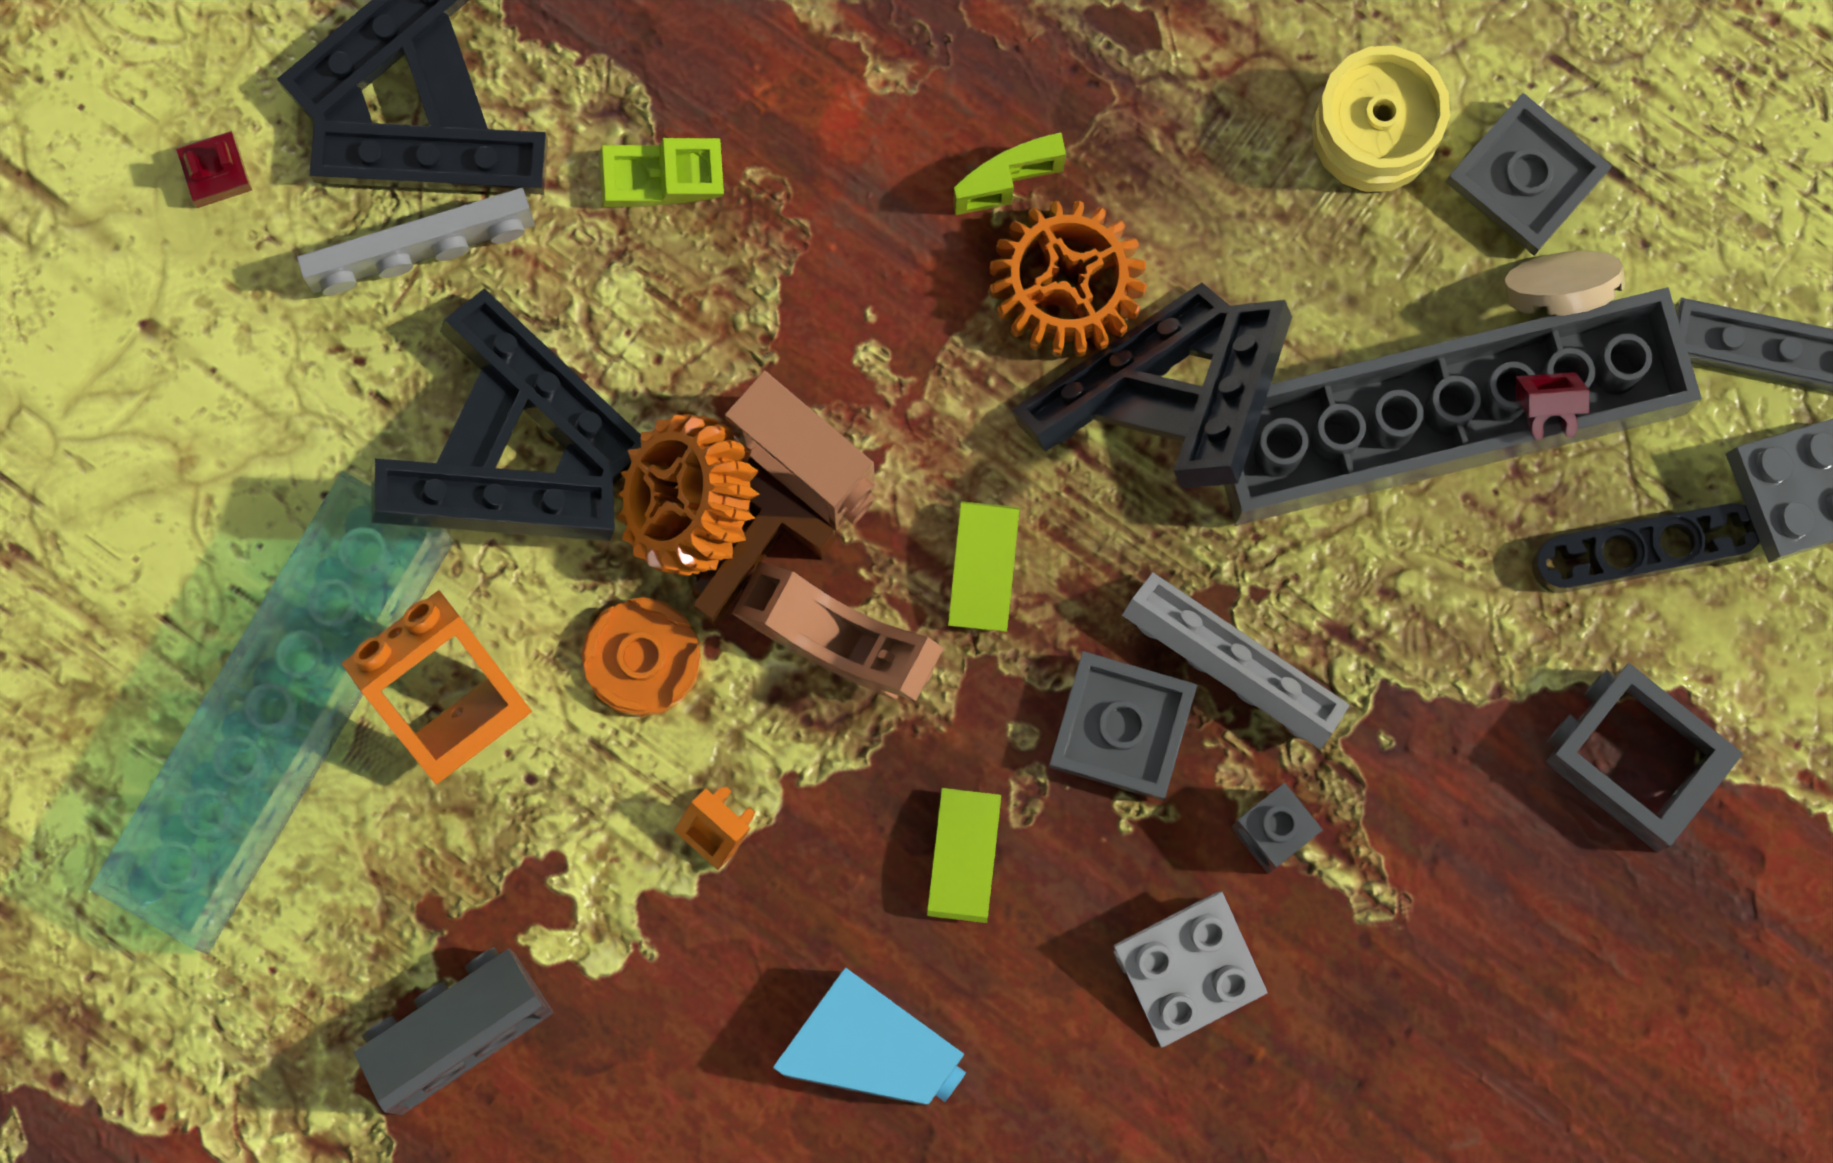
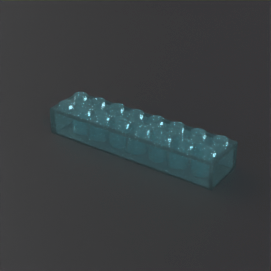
(267, 720)

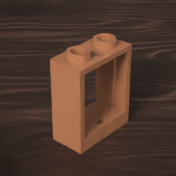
(803, 452)

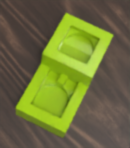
(661, 174)
(992, 181)
(984, 566)
(964, 855)

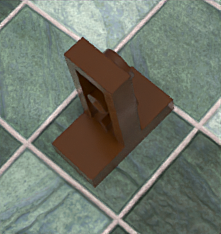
(775, 517)

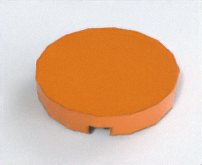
(641, 657)

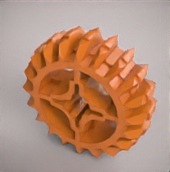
(1088, 265)
(687, 494)

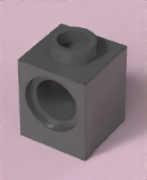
(1276, 828)

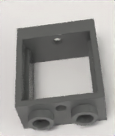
(1656, 830)

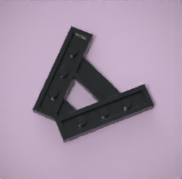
(449, 153)
(1127, 389)
(466, 486)

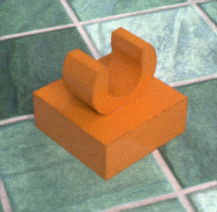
(713, 827)

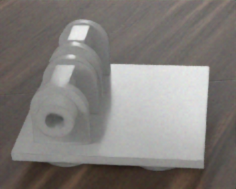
(1190, 968)

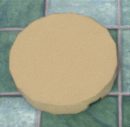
(1565, 282)

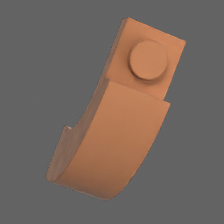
(835, 635)

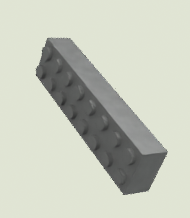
(1458, 405)

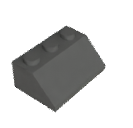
(450, 1031)

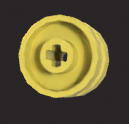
(1386, 86)

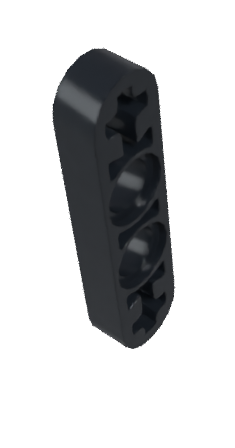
(1645, 543)

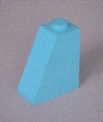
(871, 1047)

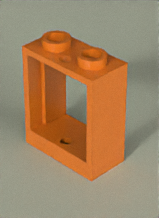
(464, 726)

